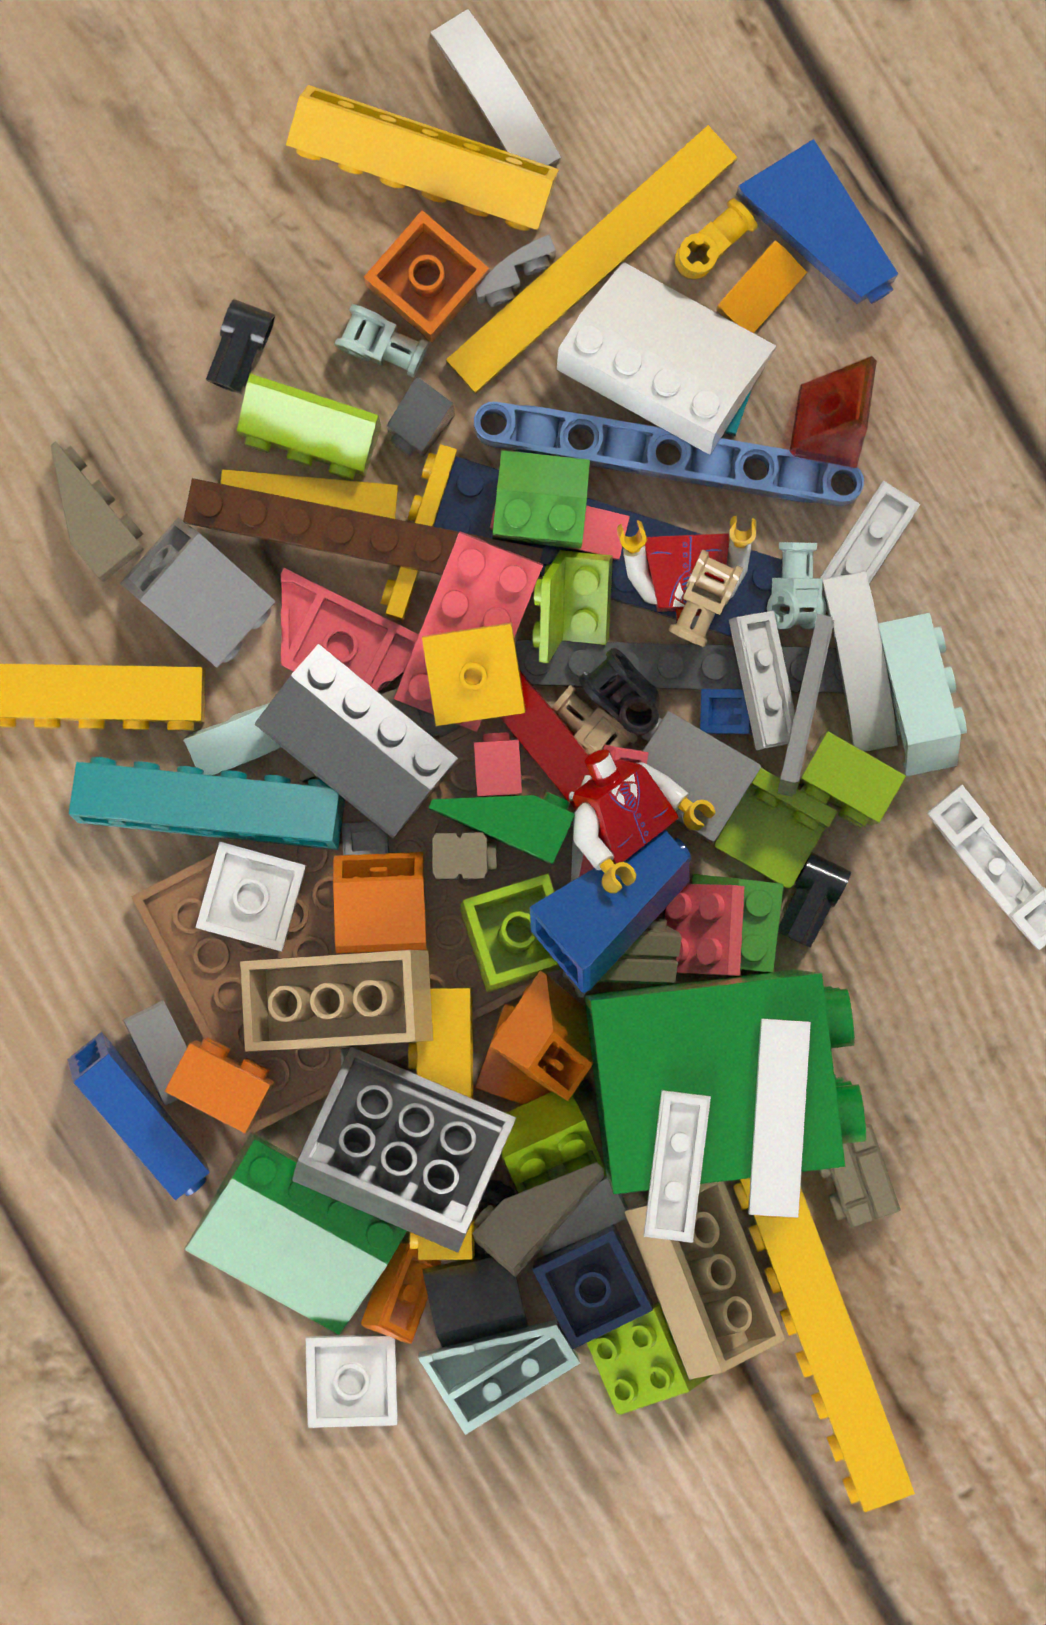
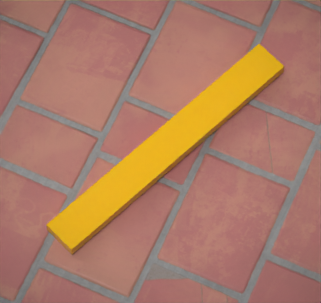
(591, 259)

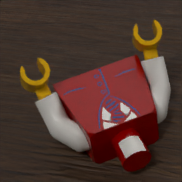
(664, 564)
(624, 810)

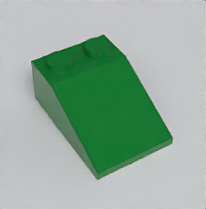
(518, 821)

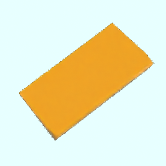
(762, 288)

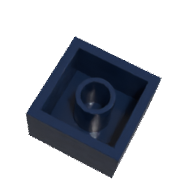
(592, 1286)

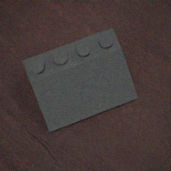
(403, 1149)

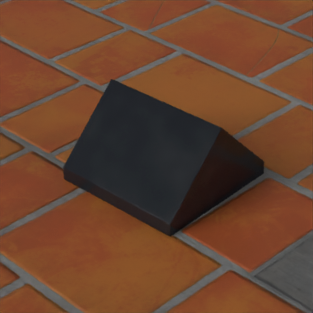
(473, 1299)

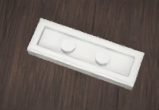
(873, 534)
(763, 678)
(677, 1166)

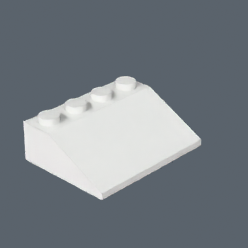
(664, 357)

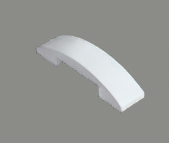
(494, 89)
(861, 661)
(993, 862)

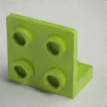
(573, 601)
(774, 829)
(641, 1363)

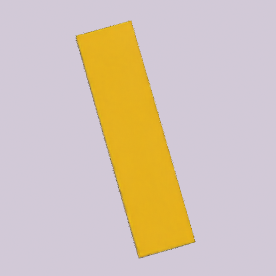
(351, 495)

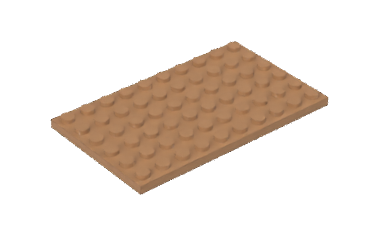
(209, 963)

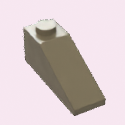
(529, 1219)

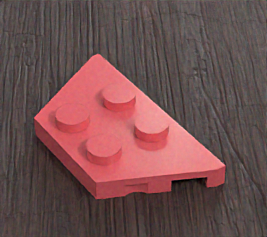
(354, 635)

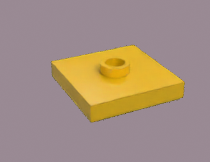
(473, 674)

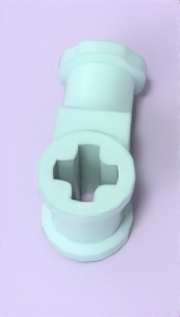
(378, 341)
(797, 587)

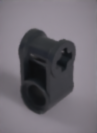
(619, 684)

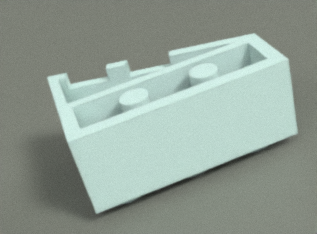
(922, 694)
(498, 1370)

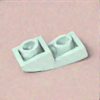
(229, 743)

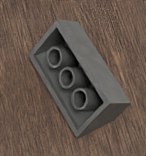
(356, 741)

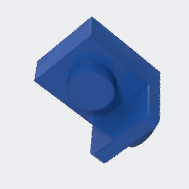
(724, 712)

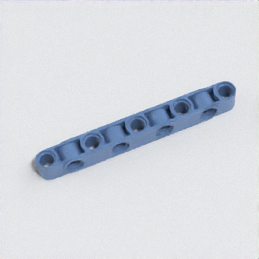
(633, 450)

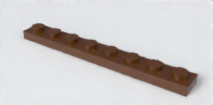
(328, 528)

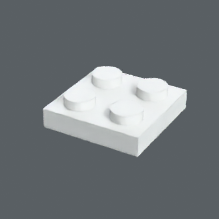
(251, 896)
(351, 1380)

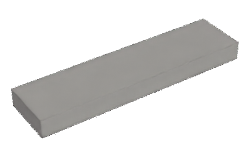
(806, 705)

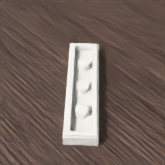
(779, 1118)

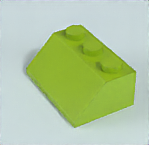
(308, 427)

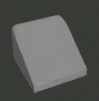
(364, 839)

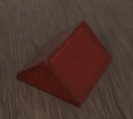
(834, 415)

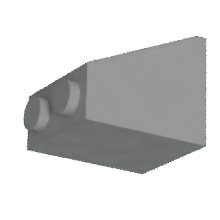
(199, 593)
(702, 768)

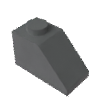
(419, 418)

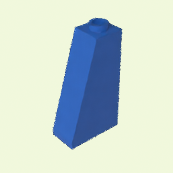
(818, 218)
(593, 928)
(137, 1117)

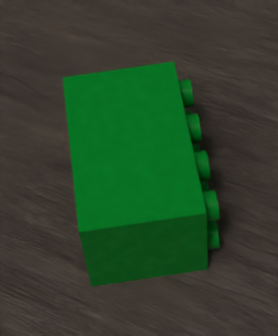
(707, 1043)

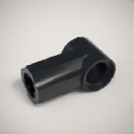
(243, 336)
(817, 890)

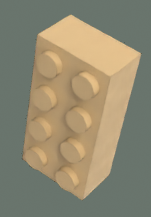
(336, 1000)
(709, 1287)

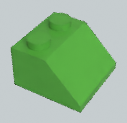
(541, 499)
(760, 919)

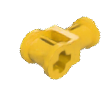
(714, 240)

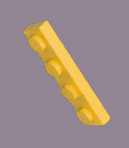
(422, 511)

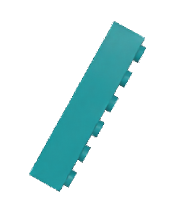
(207, 804)

